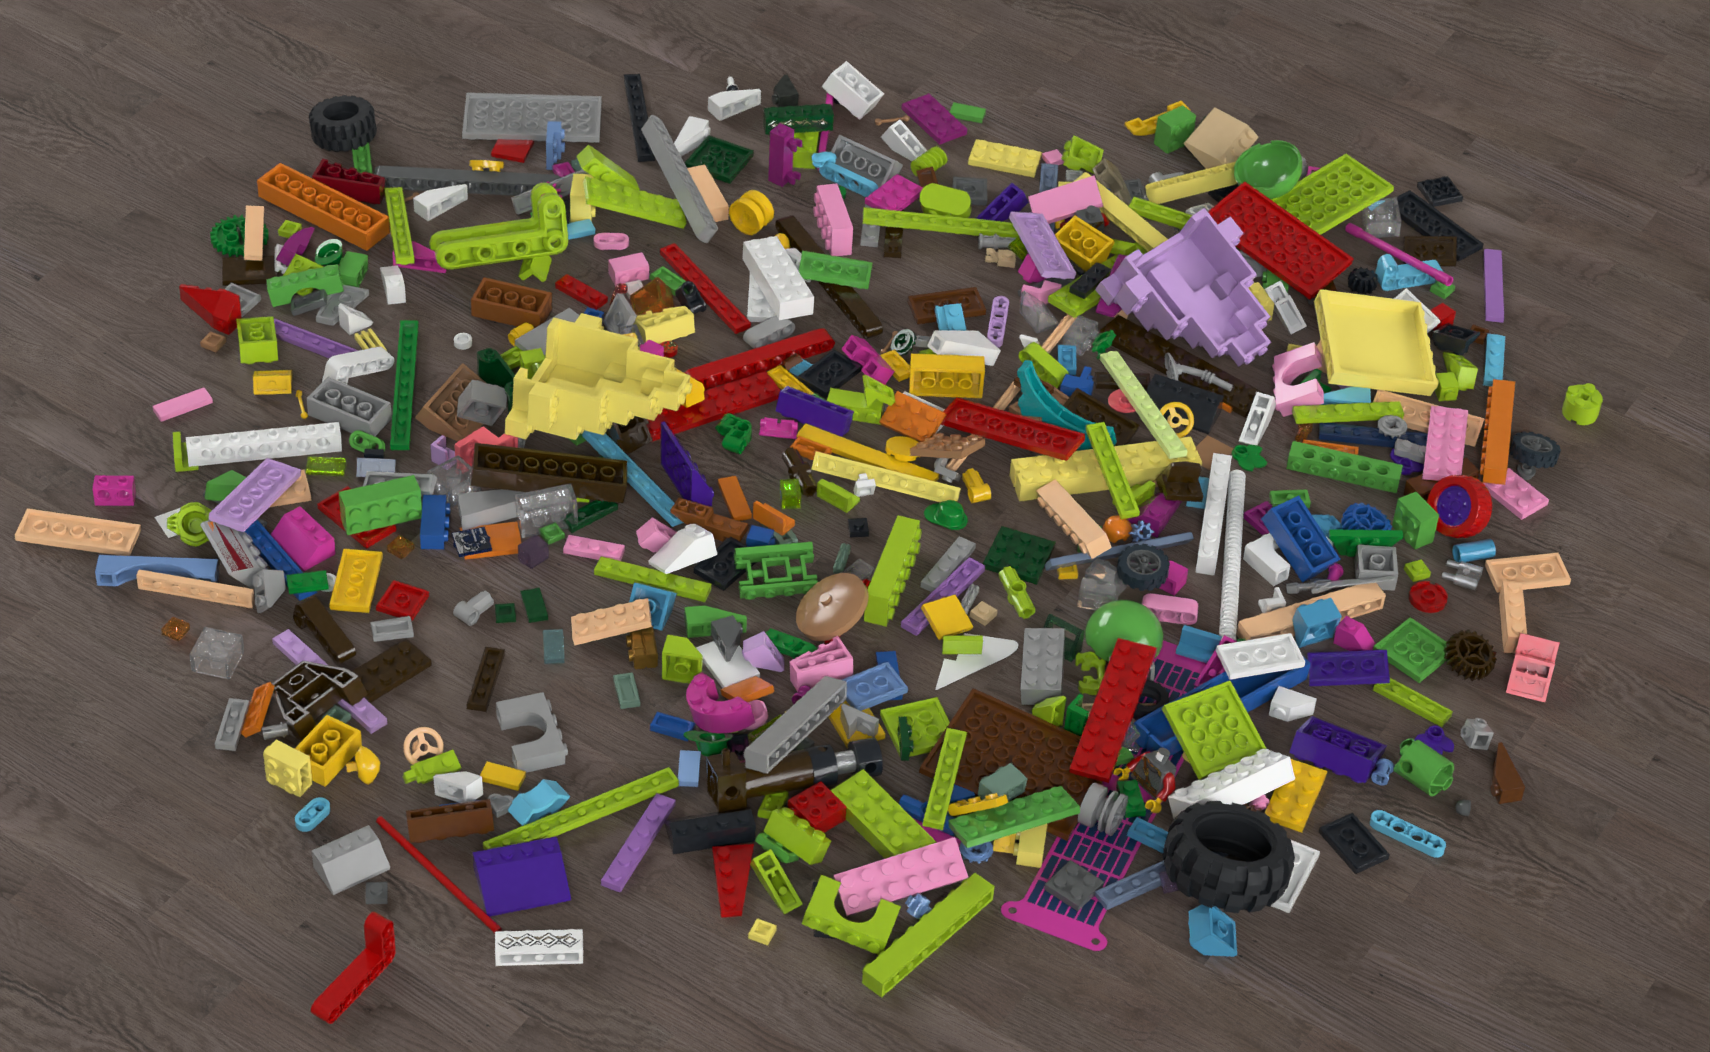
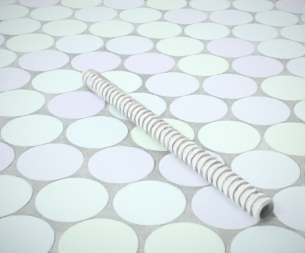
(1232, 555)

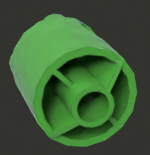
(1425, 768)

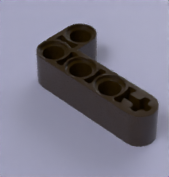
(314, 615)

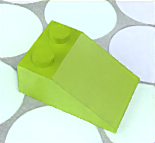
(257, 340)

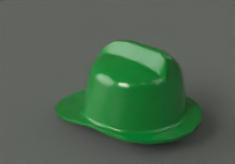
(329, 252)
(947, 514)
(708, 742)

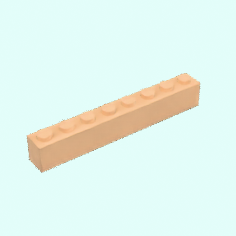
(1349, 601)

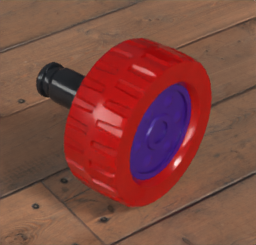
(1462, 505)

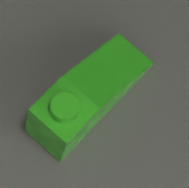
(699, 619)

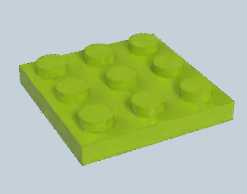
(926, 720)

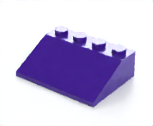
(682, 470)
(1337, 749)
(521, 876)

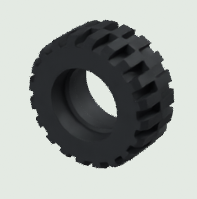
(342, 123)

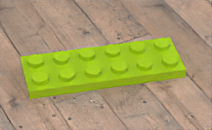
(633, 202)

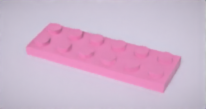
(1445, 443)
(901, 876)

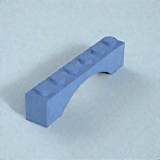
(116, 570)

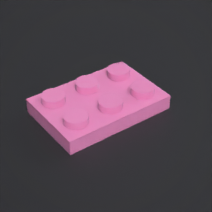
(1517, 495)

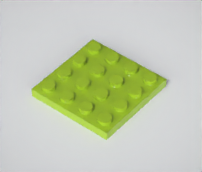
(1213, 729)

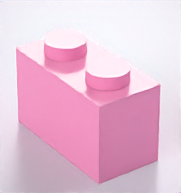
(628, 268)

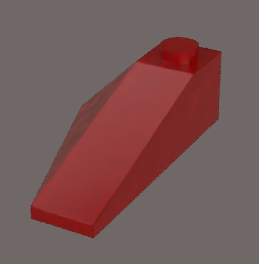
(216, 307)

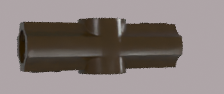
(799, 470)

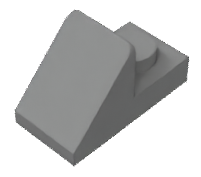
(854, 719)

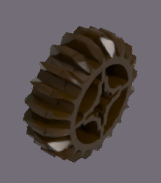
(1470, 655)

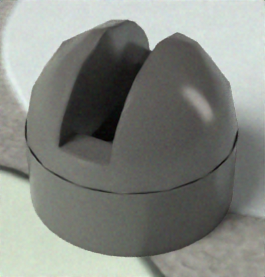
(1463, 807)

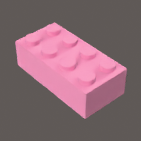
(833, 220)

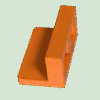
(772, 518)

